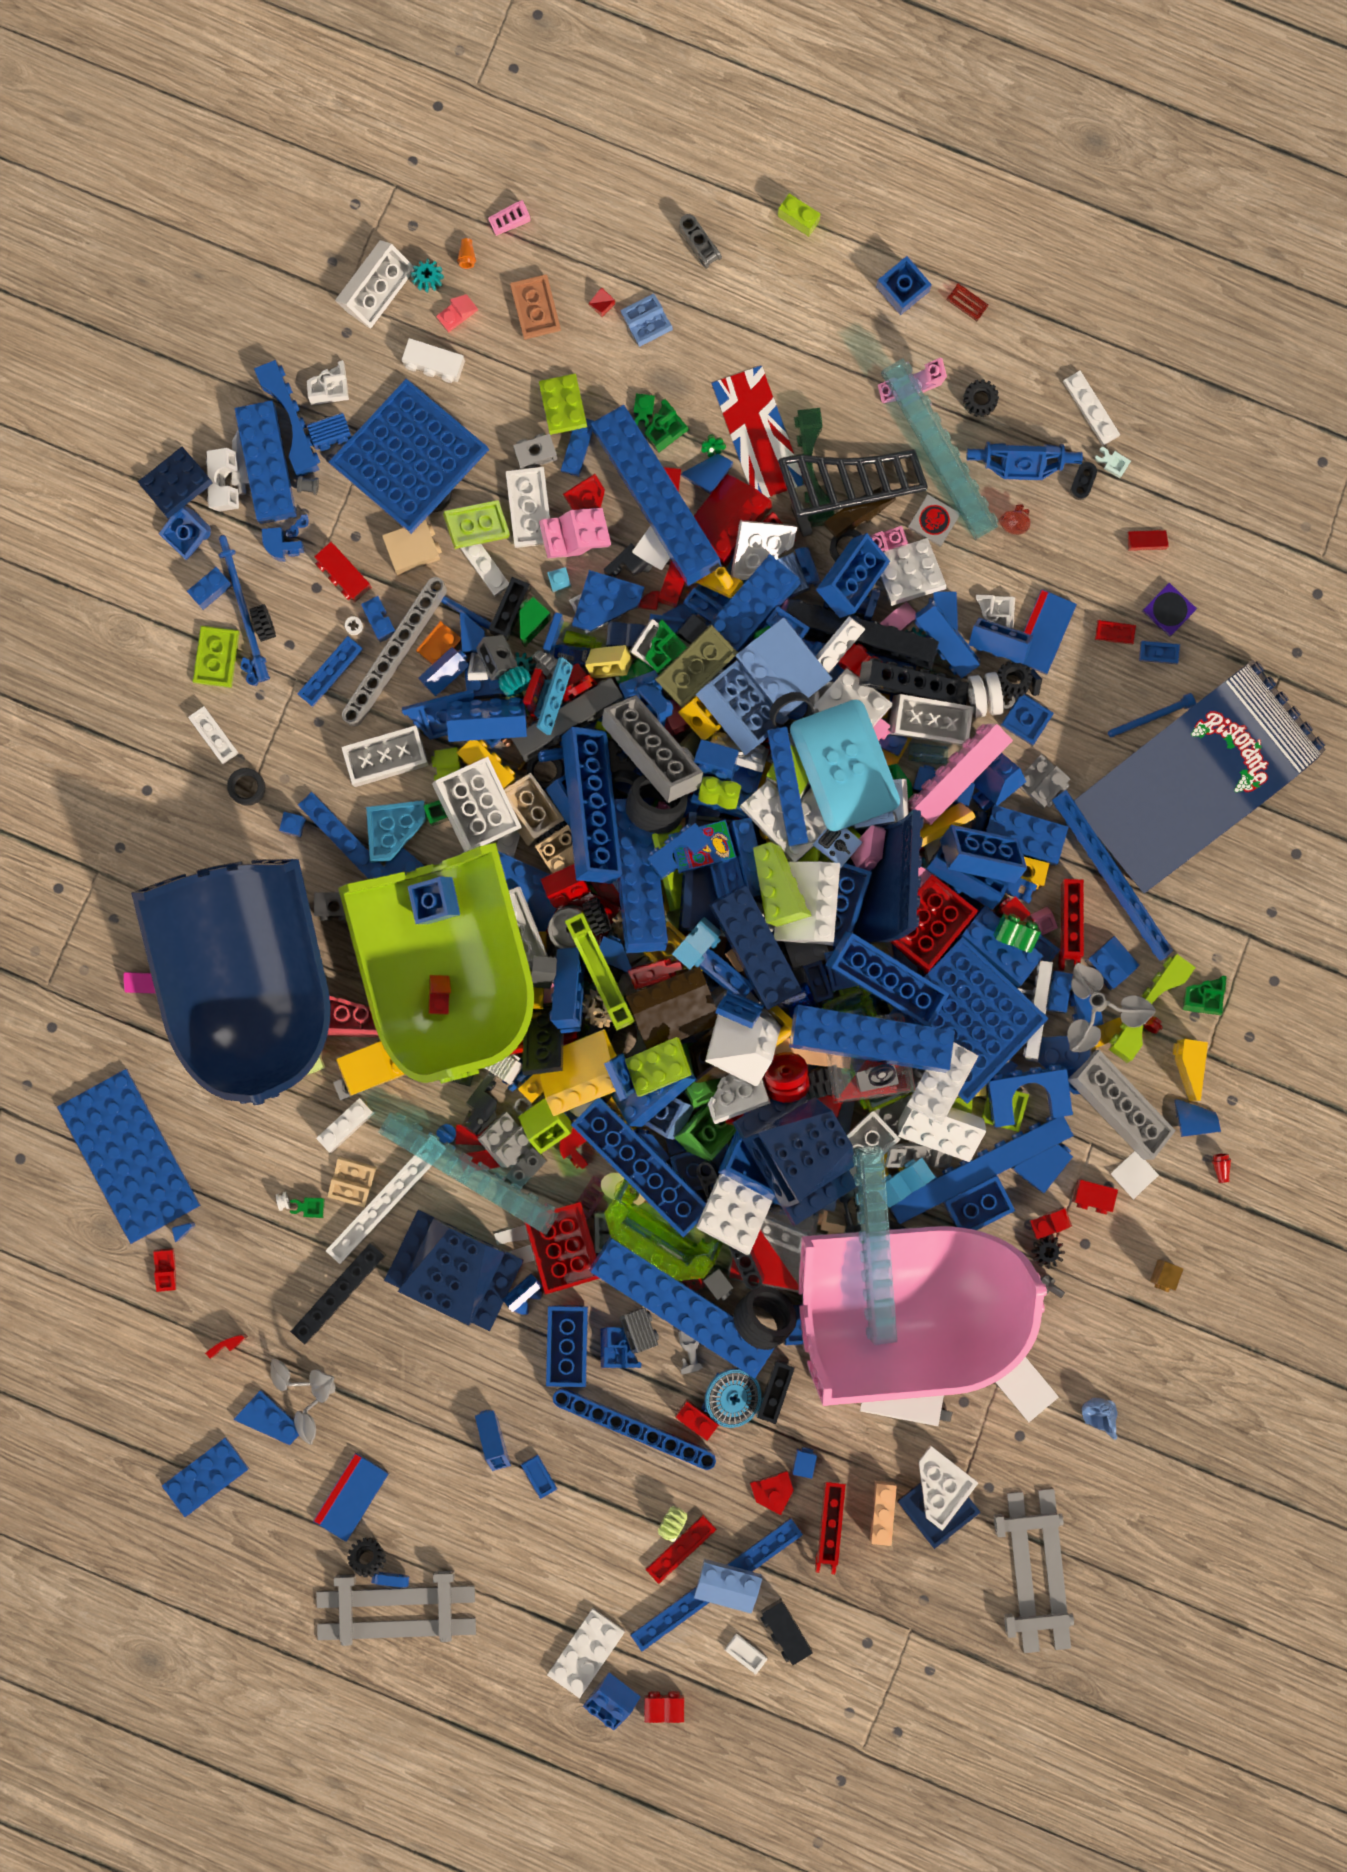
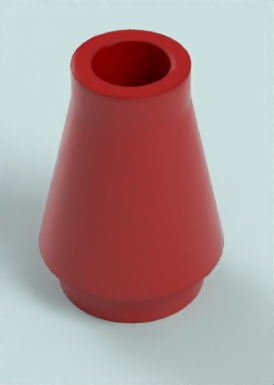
(1222, 1164)

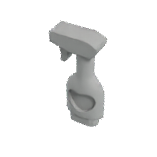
(689, 1345)

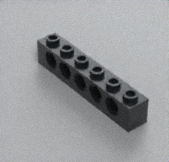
(872, 672)
(338, 1293)

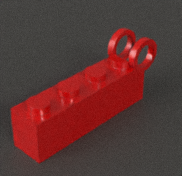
(1072, 921)
(830, 1526)

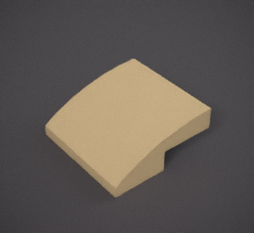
(352, 1182)

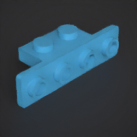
(552, 696)

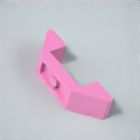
(930, 377)

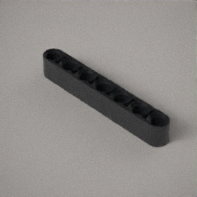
(745, 1271)

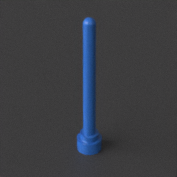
(1187, 701)

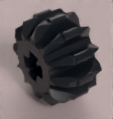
(1054, 1253)

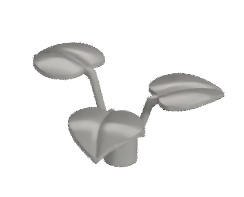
(1087, 982)
(321, 1386)

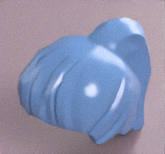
(1101, 1415)

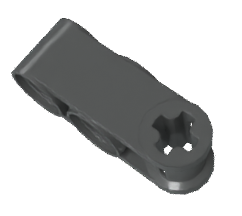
(707, 251)

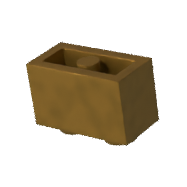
(1166, 1276)

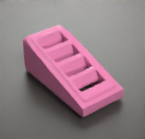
(506, 212)

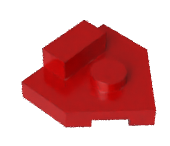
(585, 494)
(773, 1491)

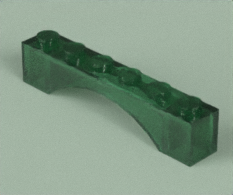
(809, 427)

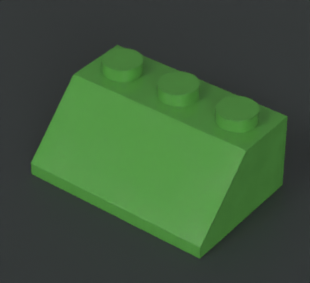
(699, 1092)
(703, 1136)

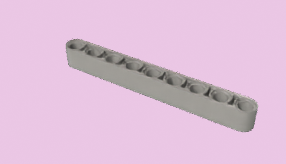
(394, 642)

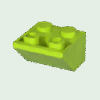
(542, 1127)

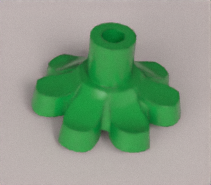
(713, 445)

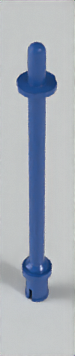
(258, 661)

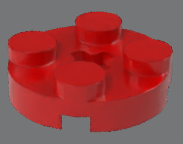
(581, 686)

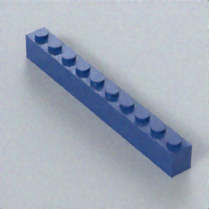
(983, 1167)

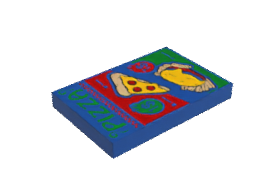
(719, 849)

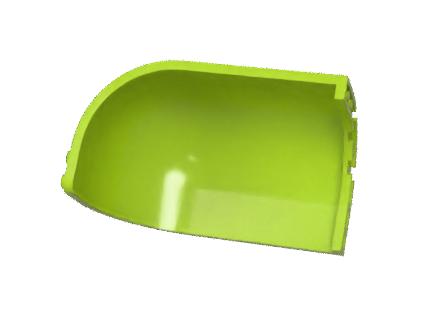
(477, 950)

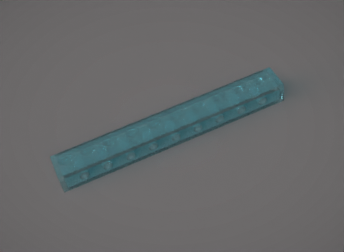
(939, 448)
(468, 1173)
(875, 1244)

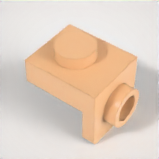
(830, 1227)

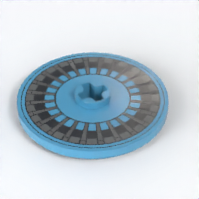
(734, 1412)

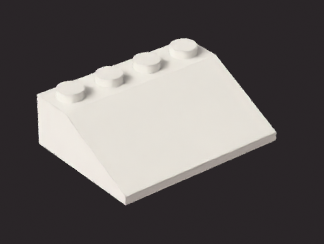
(476, 805)
(819, 887)
(920, 1410)

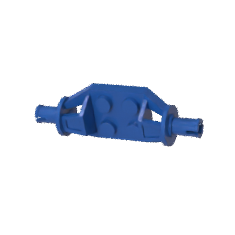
(1024, 461)

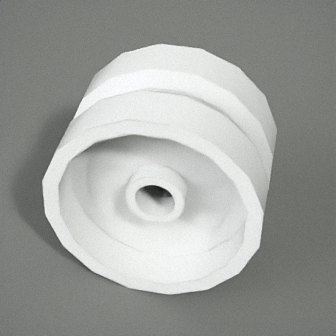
(985, 695)

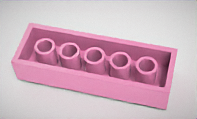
(959, 772)

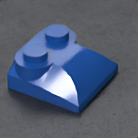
(185, 531)
(655, 702)

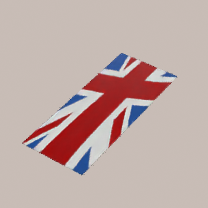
(756, 430)

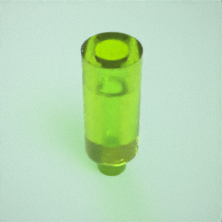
(581, 640)

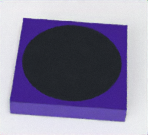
(1169, 609)

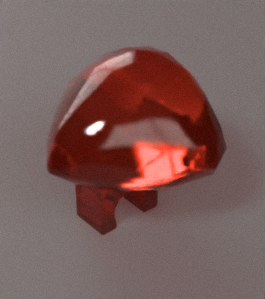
(1016, 521)

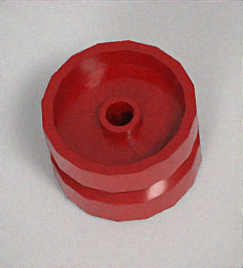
(787, 1077)

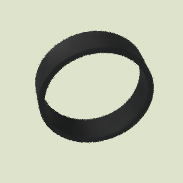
(784, 700)

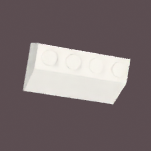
(375, 283)

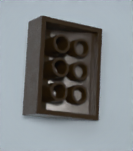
(673, 1008)

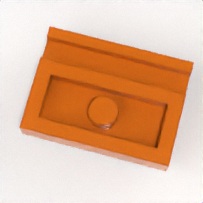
(438, 643)

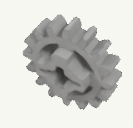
(545, 662)

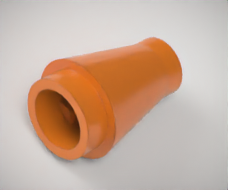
(466, 254)

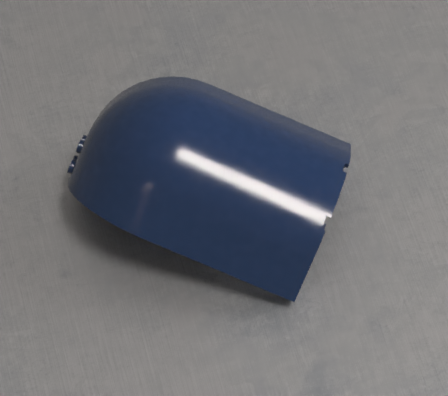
(237, 975)

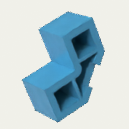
(697, 943)
(911, 1178)

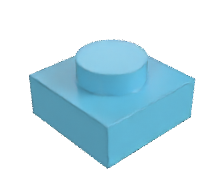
(559, 579)

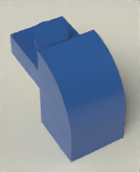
(276, 547)

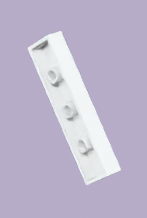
(1041, 994)

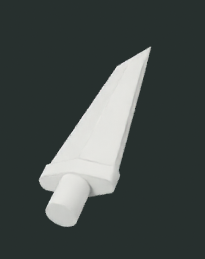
(239, 477)

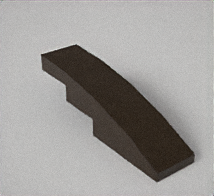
(853, 516)

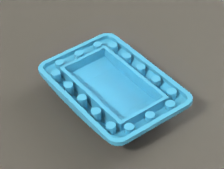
(845, 765)

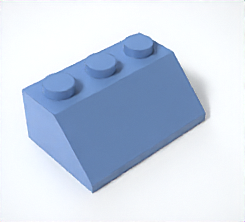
(728, 1586)

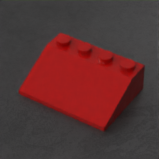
(725, 508)
(941, 921)
(565, 1251)

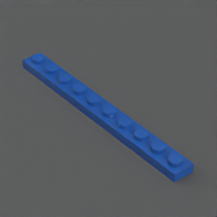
(1112, 875)
(688, 1605)

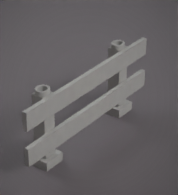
(1018, 1525)
(442, 1595)

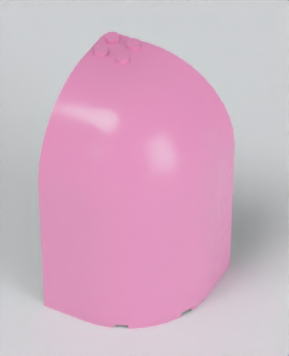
(961, 1313)

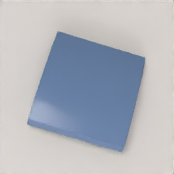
(646, 320)

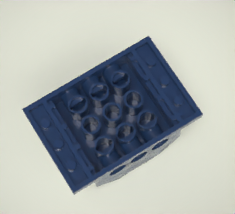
(799, 1154)
(453, 1271)

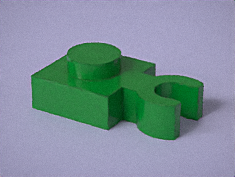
(644, 407)
(311, 1207)

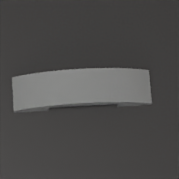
(903, 1153)

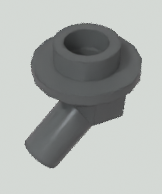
(1049, 1282)

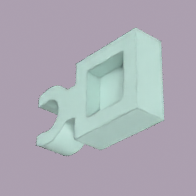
(1115, 463)

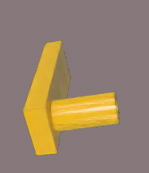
(721, 582)
(784, 1020)

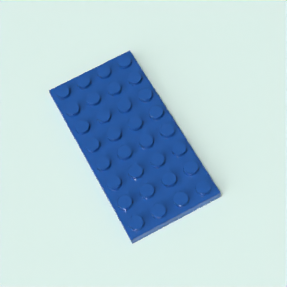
(129, 1156)

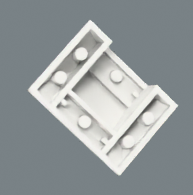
(742, 1049)

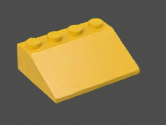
(582, 1076)

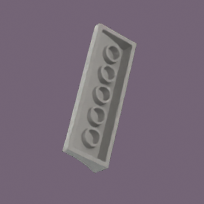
(1122, 1106)

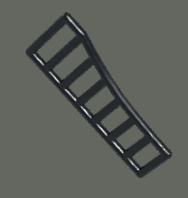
(859, 462)

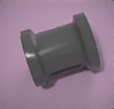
(307, 485)

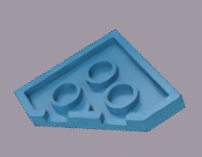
(392, 827)

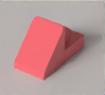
(457, 312)

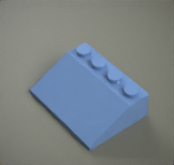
(783, 664)
(740, 706)

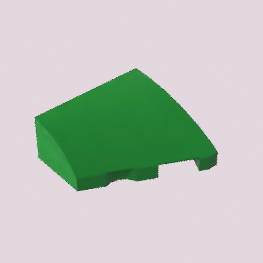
(665, 427)
(665, 648)
(1206, 997)

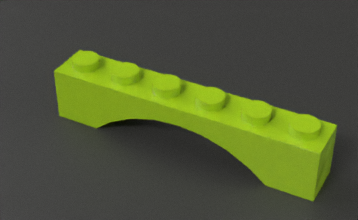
(599, 971)
(1174, 974)

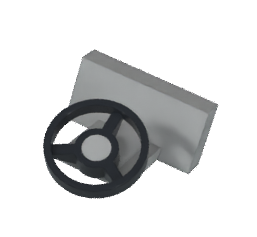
(877, 1077)

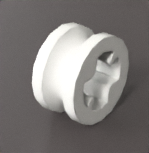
(358, 622)
(282, 1201)

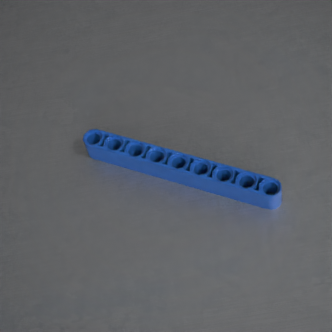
(641, 1436)

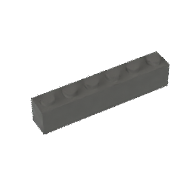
(574, 713)

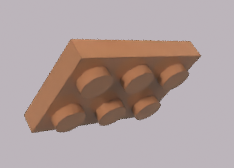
(535, 307)

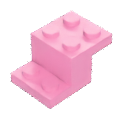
(574, 533)

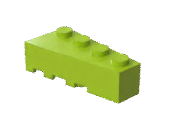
(778, 887)

